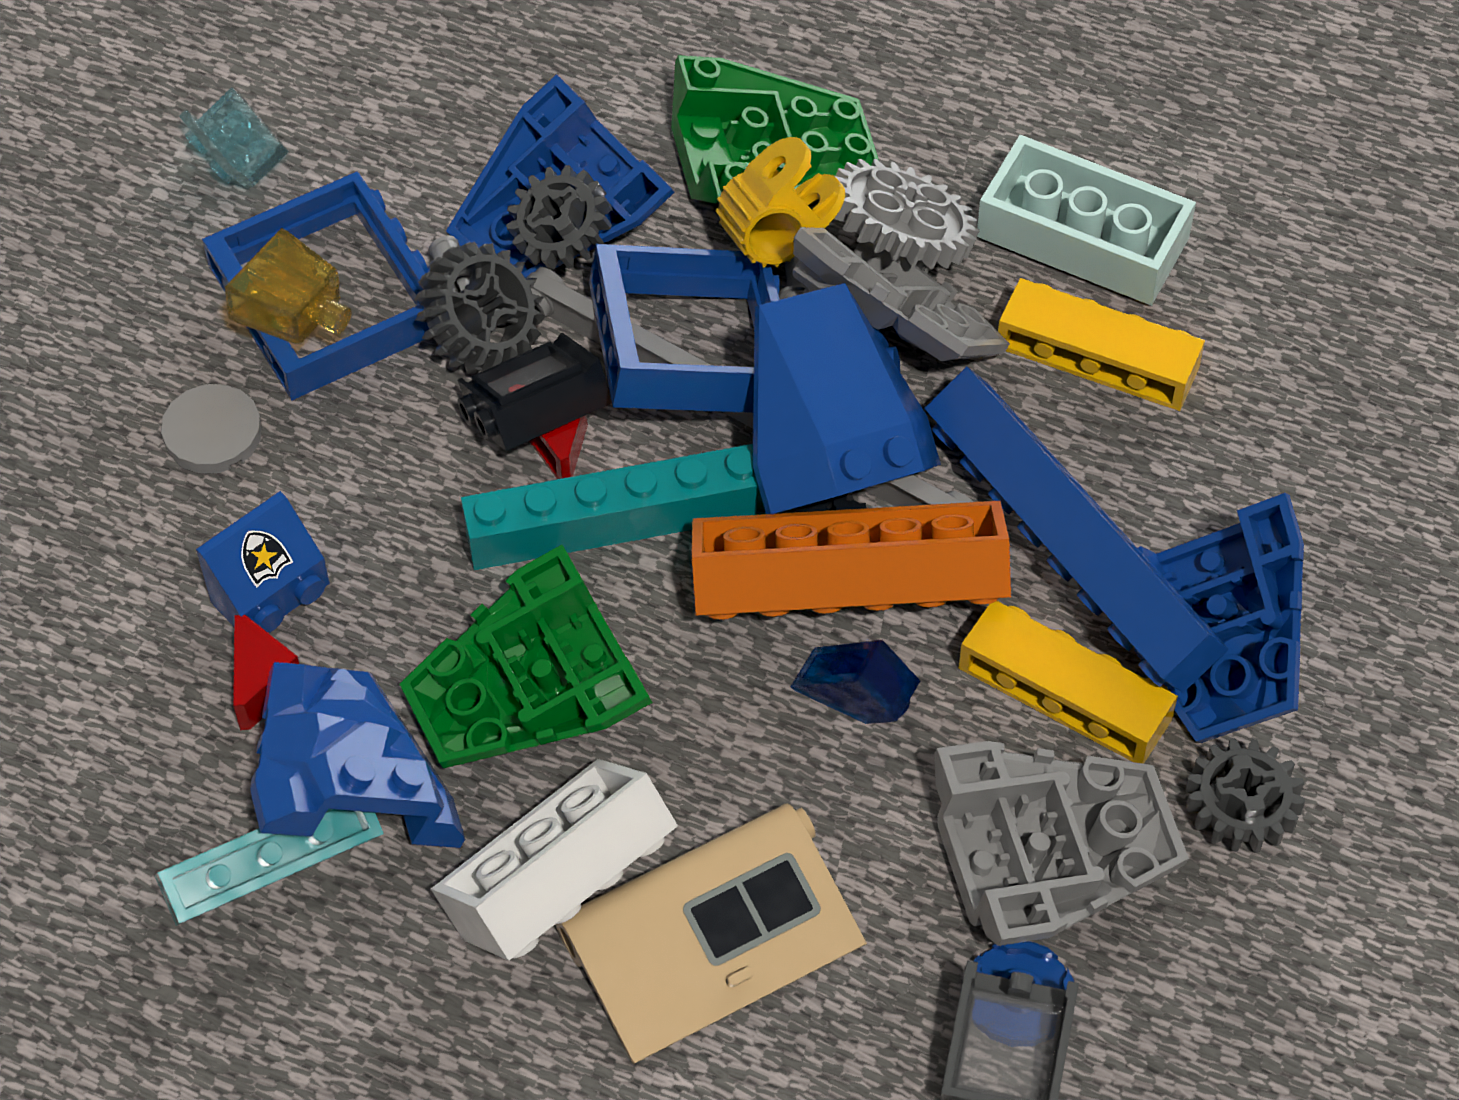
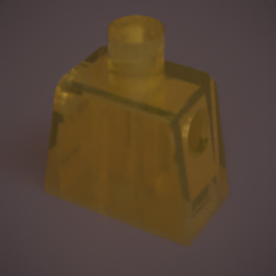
(287, 291)

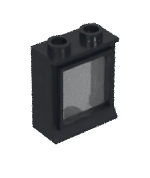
(534, 392)

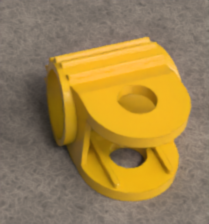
(771, 194)

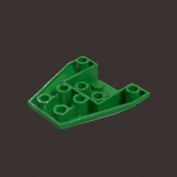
(735, 111)

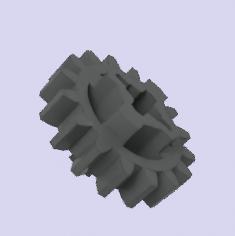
(559, 217)
(1238, 801)

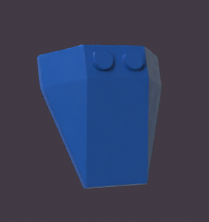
(554, 132)
(829, 403)

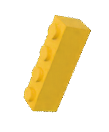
(1101, 343)
(1067, 681)

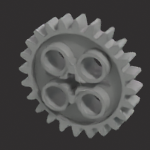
(905, 214)

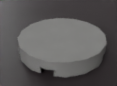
(211, 428)

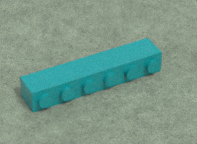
(609, 506)

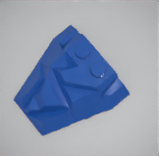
(1250, 596)
(343, 747)

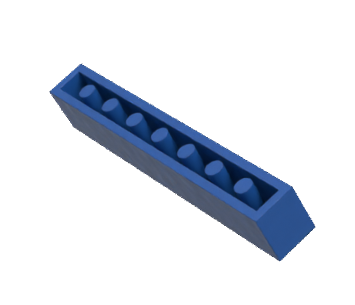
(1076, 531)

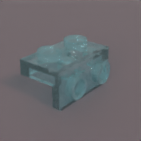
(235, 139)

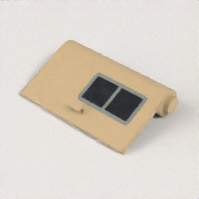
(733, 909)

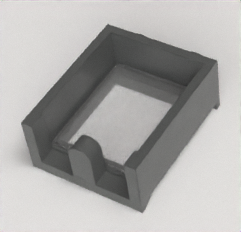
(1008, 1038)

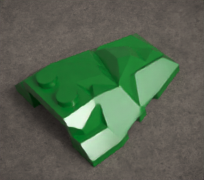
(525, 670)

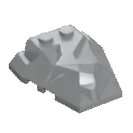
(896, 296)
(1049, 837)

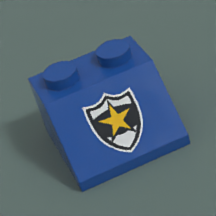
(263, 565)

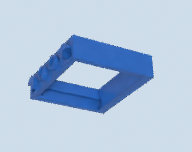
(302, 217)
(678, 273)

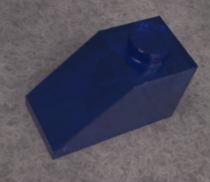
(858, 680)

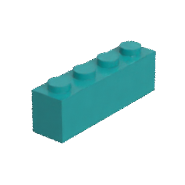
(258, 861)

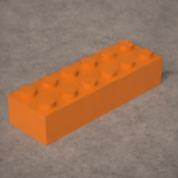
(850, 559)

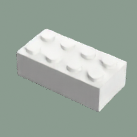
(555, 859)

